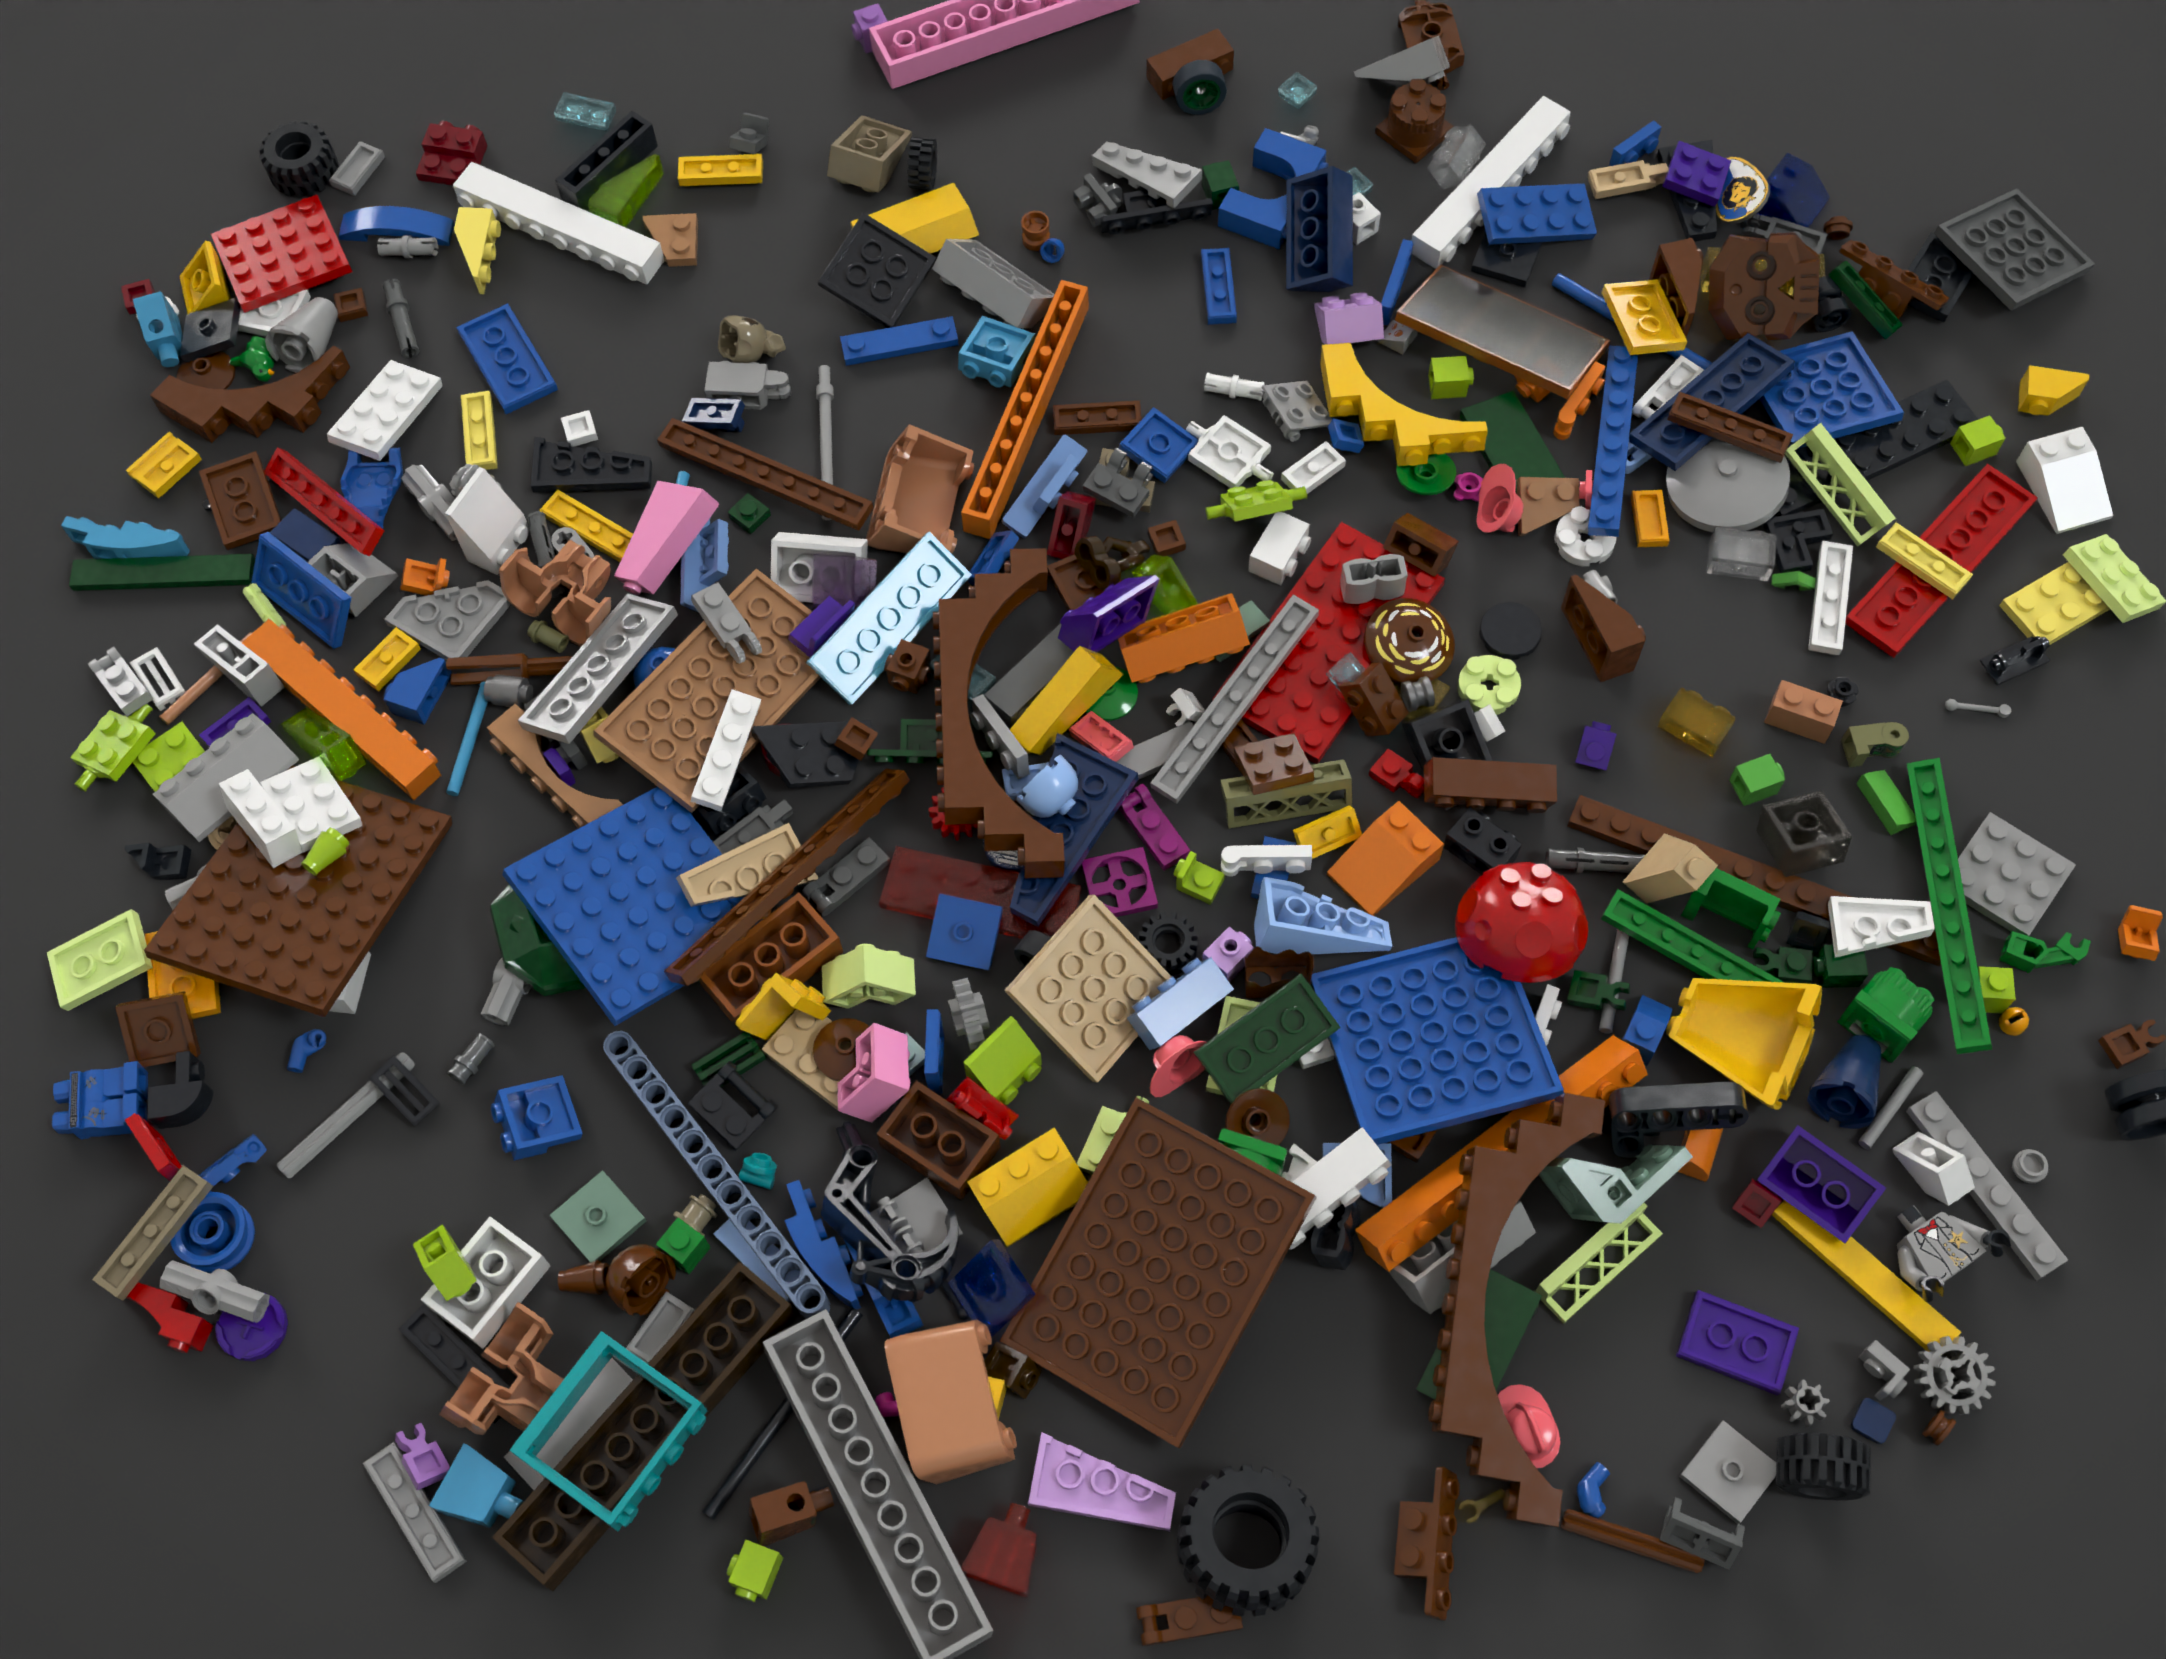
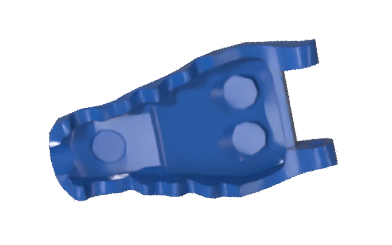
(372, 484)

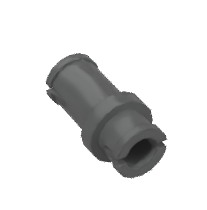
(467, 1063)

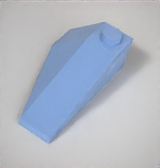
(1311, 924)

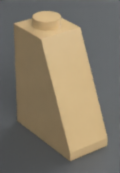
(1669, 870)

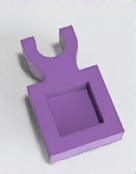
(422, 1460)

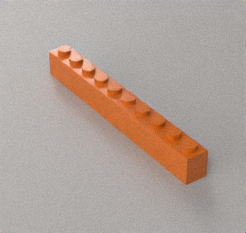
(1025, 410)
(1430, 1203)

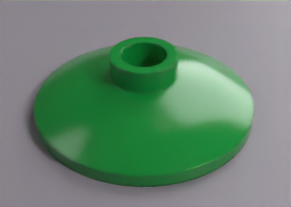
(1430, 477)
(1118, 700)

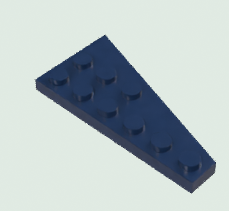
(1099, 795)

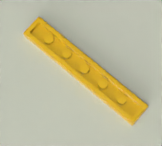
(1869, 1278)

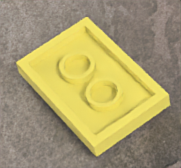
(2054, 604)

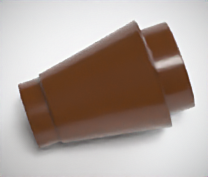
(586, 1278)

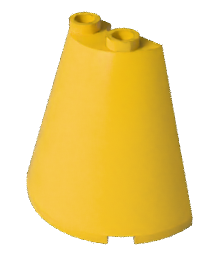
(1749, 1031)

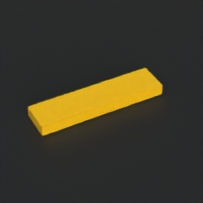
(589, 525)

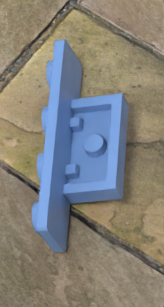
(1045, 486)
(704, 561)

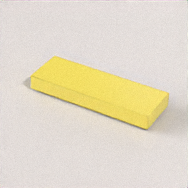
(479, 430)
(1924, 560)

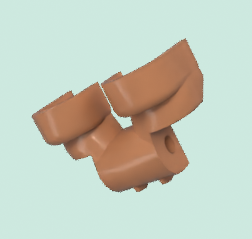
(530, 589)
(515, 1348)

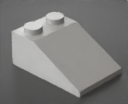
(1420, 61)

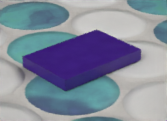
(1737, 1342)

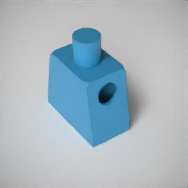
(161, 336)
(475, 1490)

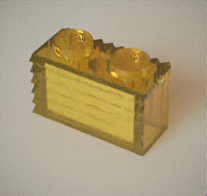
(1697, 721)

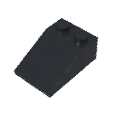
(1447, 734)

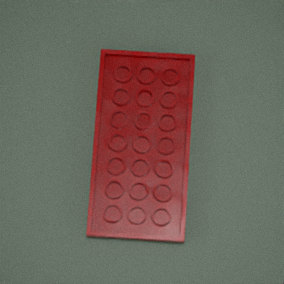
(1300, 694)

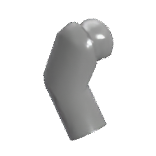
(1309, 136)

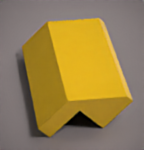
(930, 218)

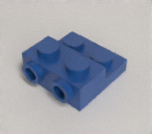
(535, 1117)

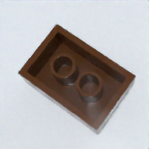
(938, 1140)

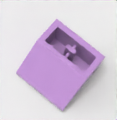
(1349, 319)

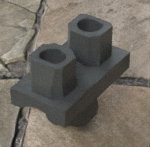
(1103, 198)

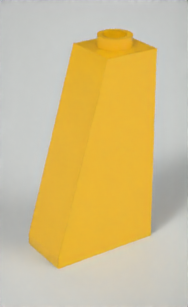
(1065, 699)

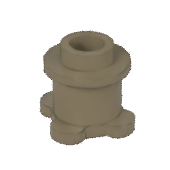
(698, 1212)

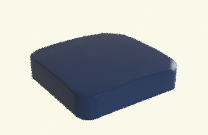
(1873, 1421)

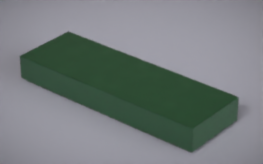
(1865, 299)

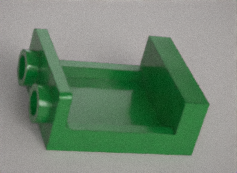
(1736, 902)

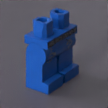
(101, 1100)

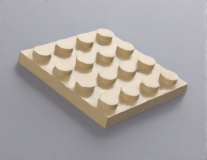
(1086, 987)

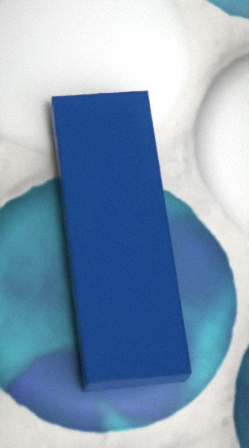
(1396, 280)
(1218, 286)

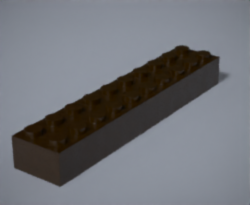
(702, 1358)

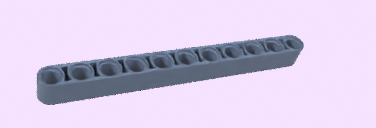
(722, 1186)

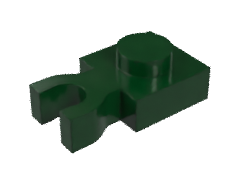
(1789, 964)
(1593, 990)

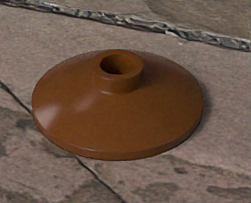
(208, 371)
(828, 1056)
(1271, 1112)

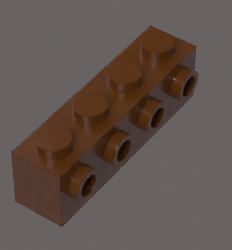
(1490, 784)

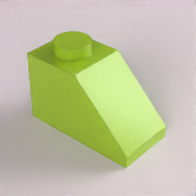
(444, 1263)

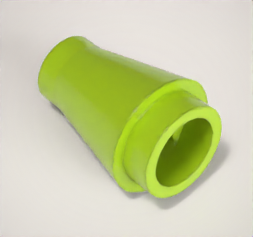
(325, 850)

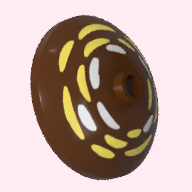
(1404, 656)

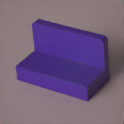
(820, 625)

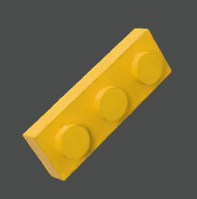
(720, 170)

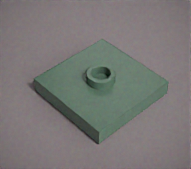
(598, 1217)

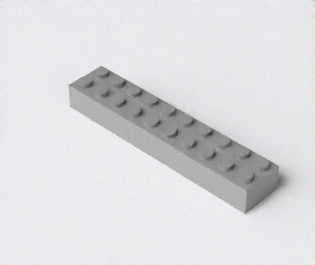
(877, 1490)

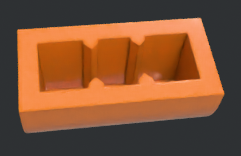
(1703, 1148)

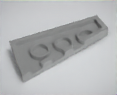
(1155, 173)

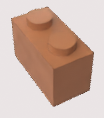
(1803, 711)

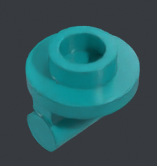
(758, 1170)

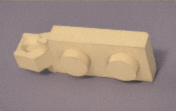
(1625, 178)

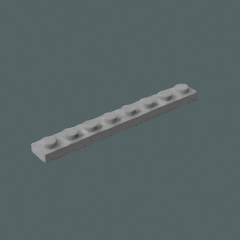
(1234, 699)

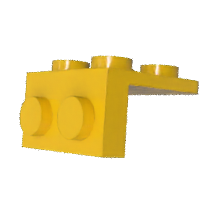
(776, 1003)

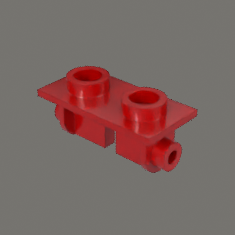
(983, 1107)

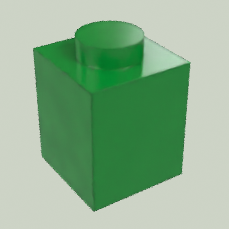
(683, 1245)

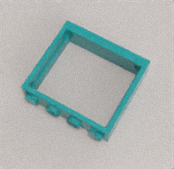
(567, 1396)

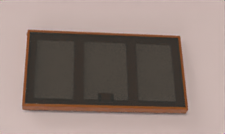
(1502, 331)

